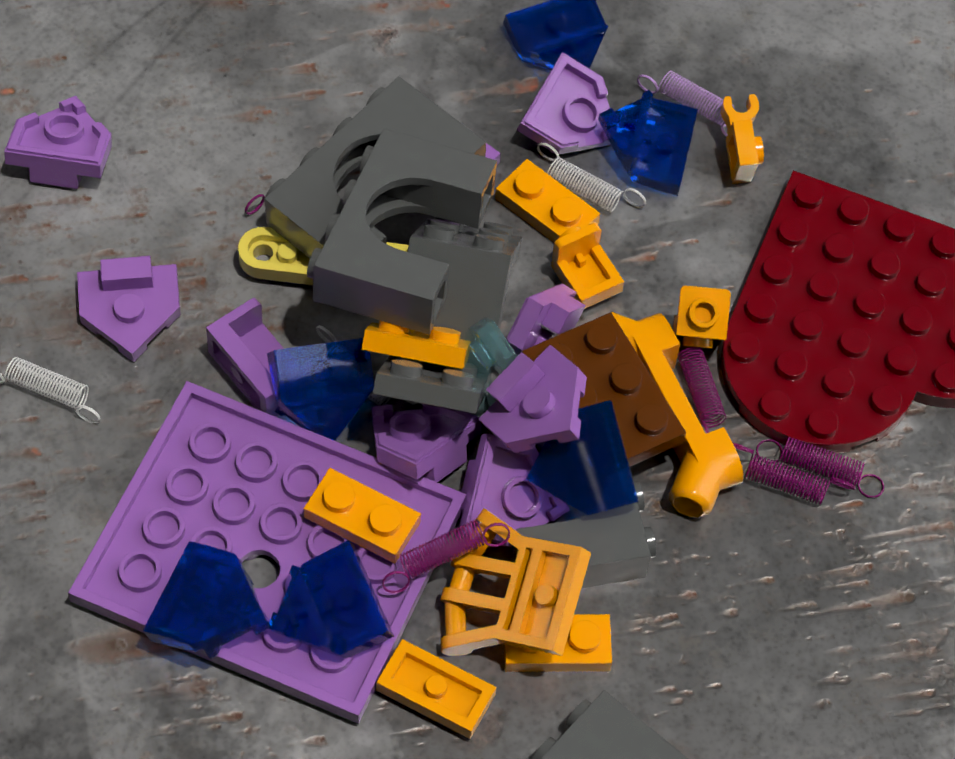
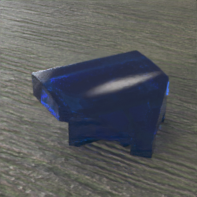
(557, 27)
(651, 140)
(321, 384)
(591, 470)
(206, 602)
(332, 605)

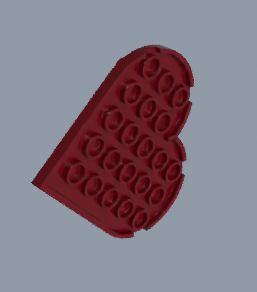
(842, 319)

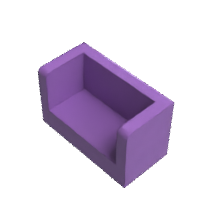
(240, 348)

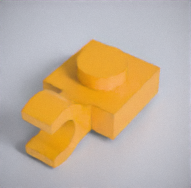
(743, 148)

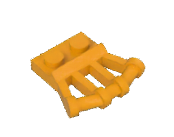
(538, 597)

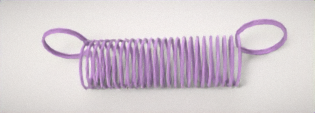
(699, 91)

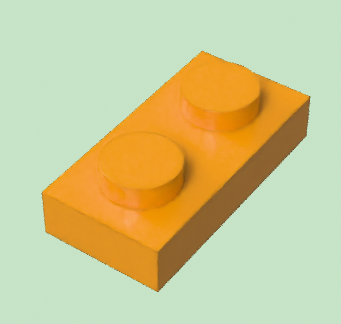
(544, 201)
(440, 347)
(362, 515)
(585, 650)
(436, 688)

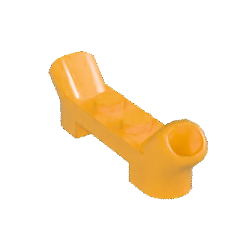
(706, 459)

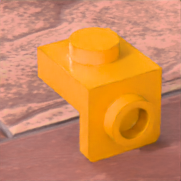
(585, 266)
(702, 315)

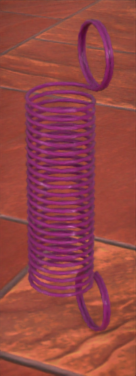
(710, 379)
(847, 471)
(792, 479)
(444, 552)

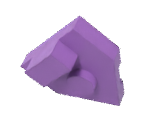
(568, 109)
(60, 145)
(129, 301)
(544, 316)
(536, 401)
(424, 440)
(500, 485)

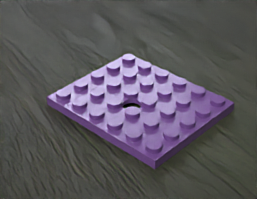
(242, 486)

